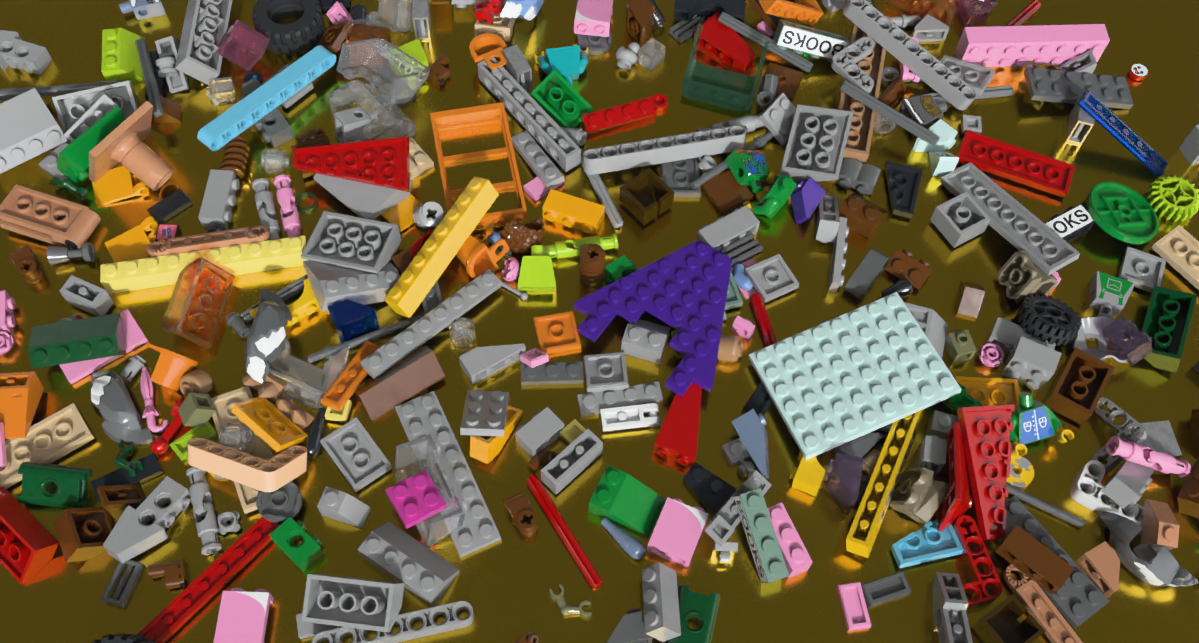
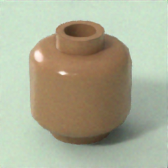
(730, 348)
(196, 382)

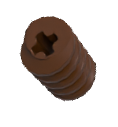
(236, 157)
(592, 263)

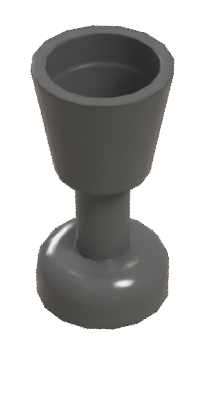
(63, 254)

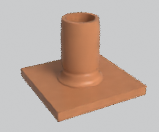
(126, 146)

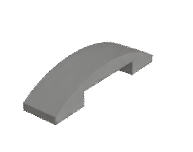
(728, 517)

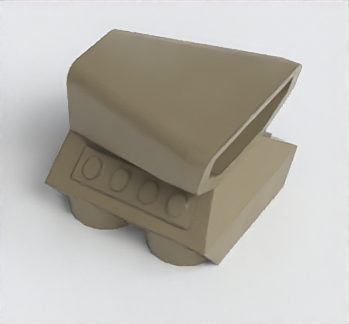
(1024, 278)
(918, 494)

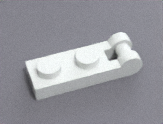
(629, 417)

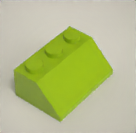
(120, 55)

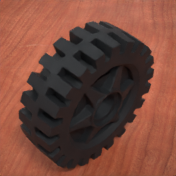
(1048, 319)

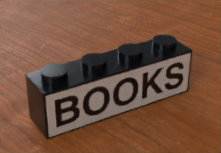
(1071, 223)

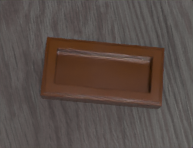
(893, 92)

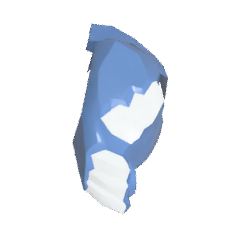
(522, 9)

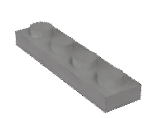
(537, 159)
(837, 260)
(646, 393)

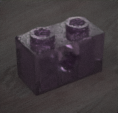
(1127, 340)

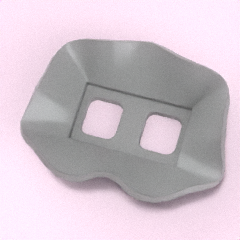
(1091, 328)

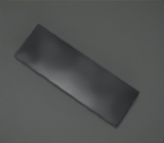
(151, 469)

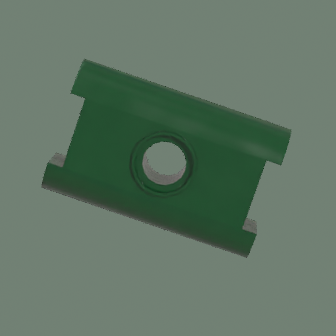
(39, 488)
(700, 609)

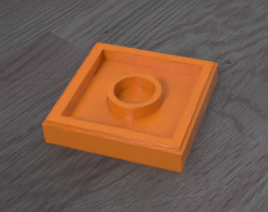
(557, 332)

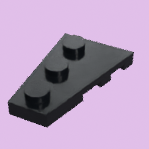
(902, 187)
(708, 488)

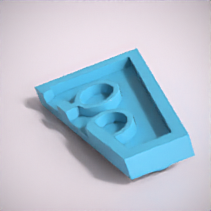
(926, 545)

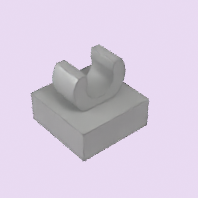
(725, 550)

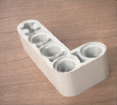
(1093, 494)

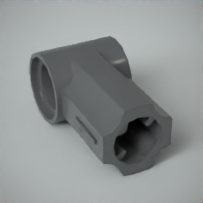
(767, 91)

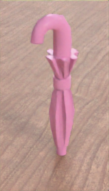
(150, 412)

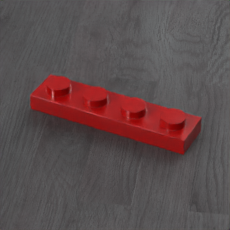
(618, 115)

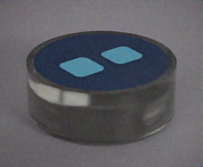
(252, 75)

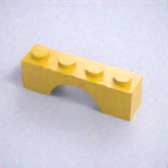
(300, 308)
(808, 475)

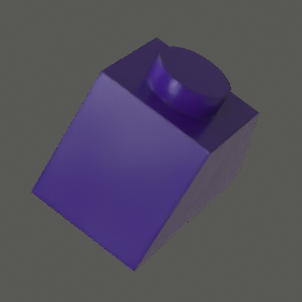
(806, 199)

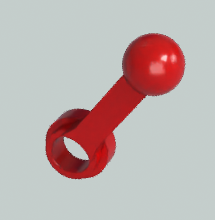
(161, 444)

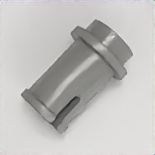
(132, 368)

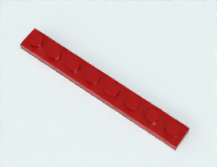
(209, 582)

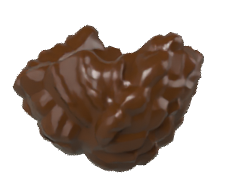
(523, 236)

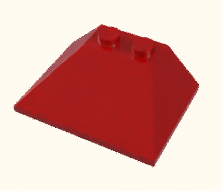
(956, 467)

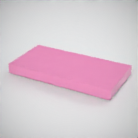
(132, 337)

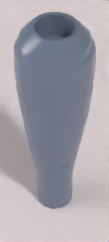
(629, 543)

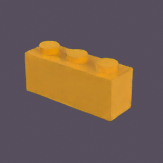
(573, 211)

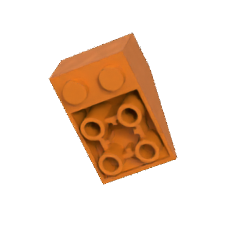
(18, 402)

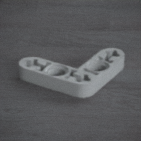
(861, 80)
(1123, 430)

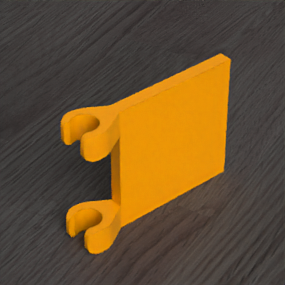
(116, 186)
(402, 213)
(132, 243)

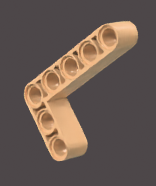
(246, 468)

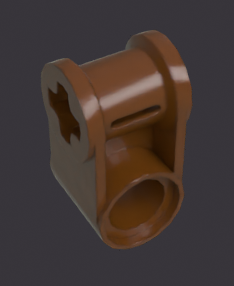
(27, 264)
(521, 511)

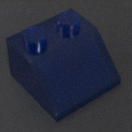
(352, 319)

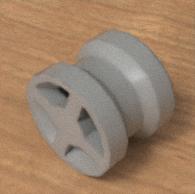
(166, 67)

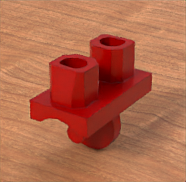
(485, 10)

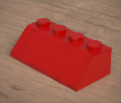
(23, 540)

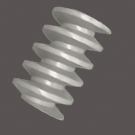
(436, 215)

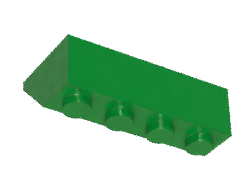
(74, 159)

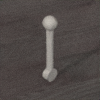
(524, 296)

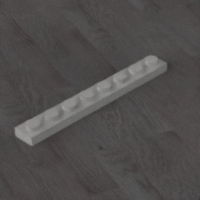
(430, 324)

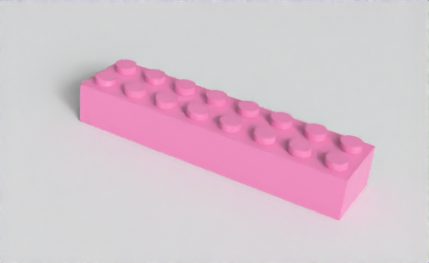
(1030, 44)

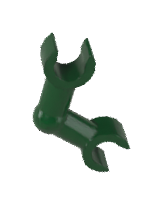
(79, 192)
(120, 460)

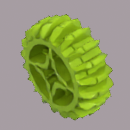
(1173, 198)

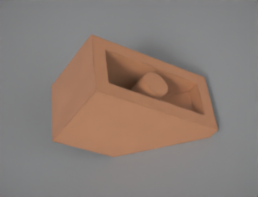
(1159, 525)
(1102, 567)

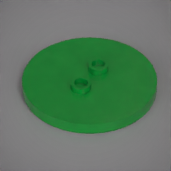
(1122, 212)

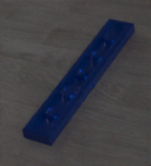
(1123, 133)

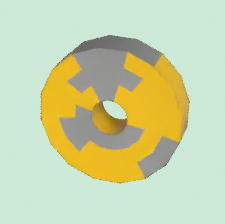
(1025, 471)

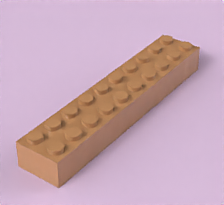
(863, 118)

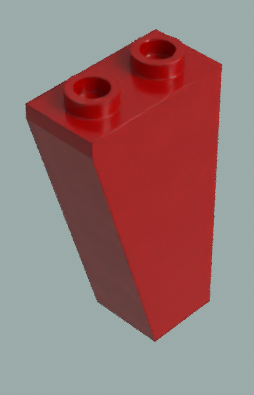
(726, 45)
(680, 428)

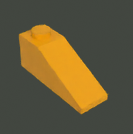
(488, 447)

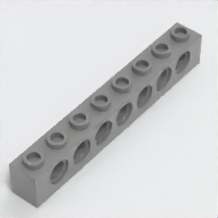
(530, 115)

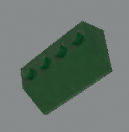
(1168, 326)
(76, 341)

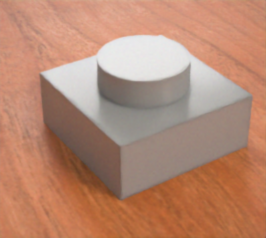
(971, 123)

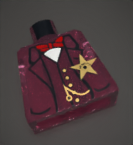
(973, 11)

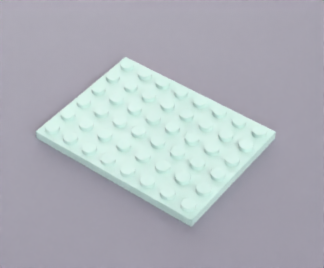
(853, 375)

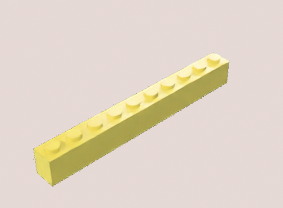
(234, 259)

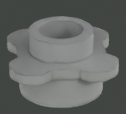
(706, 163)
(224, 517)

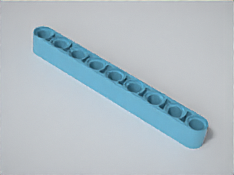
(266, 98)

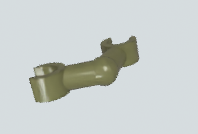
(566, 609)

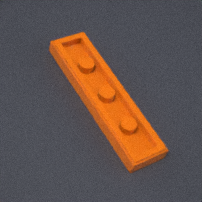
(349, 379)

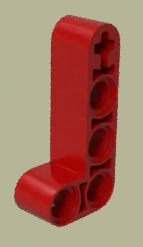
(969, 534)

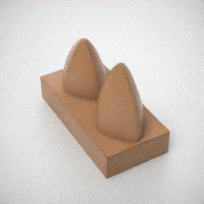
(271, 388)
(294, 412)

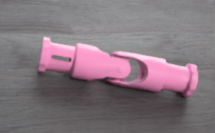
(288, 209)
(1148, 457)

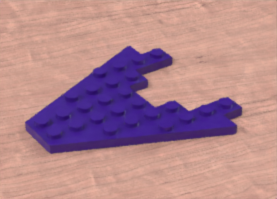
(682, 291)

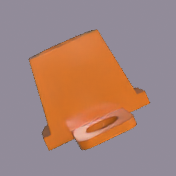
(486, 47)
(479, 258)
(171, 368)

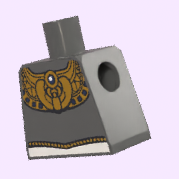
(923, 110)

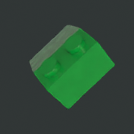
(560, 100)
(626, 502)

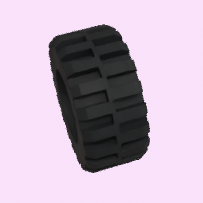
(293, 36)

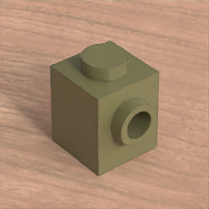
(959, 346)
(196, 409)

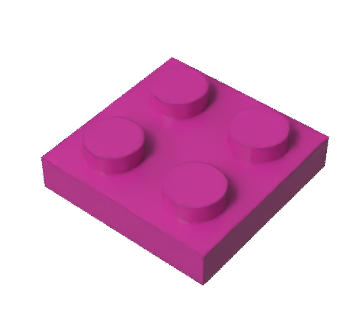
(416, 498)

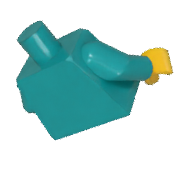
(567, 61)

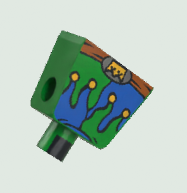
(748, 168)

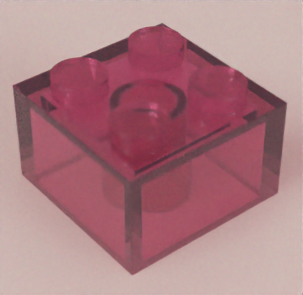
(242, 45)

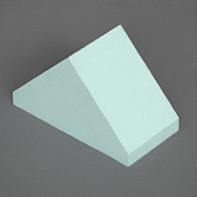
(942, 163)

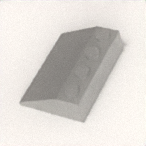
(26, 129)
(816, 143)
(362, 198)
(352, 242)
(340, 283)

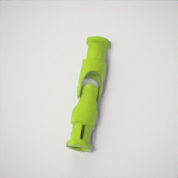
(563, 249)

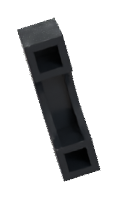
(687, 9)

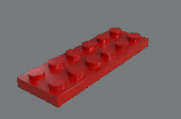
(1016, 163)

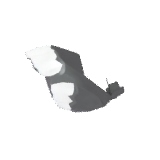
(266, 335)
(118, 410)
(1163, 570)

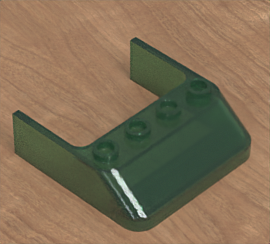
(720, 85)

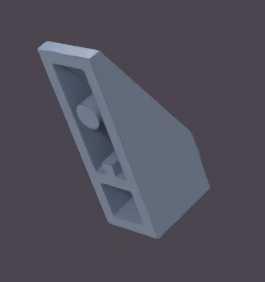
(754, 436)

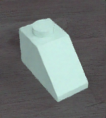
(946, 134)

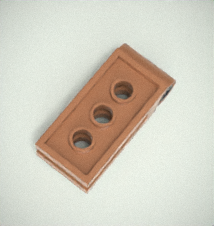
(47, 218)

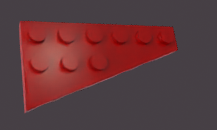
(369, 162)
(988, 459)

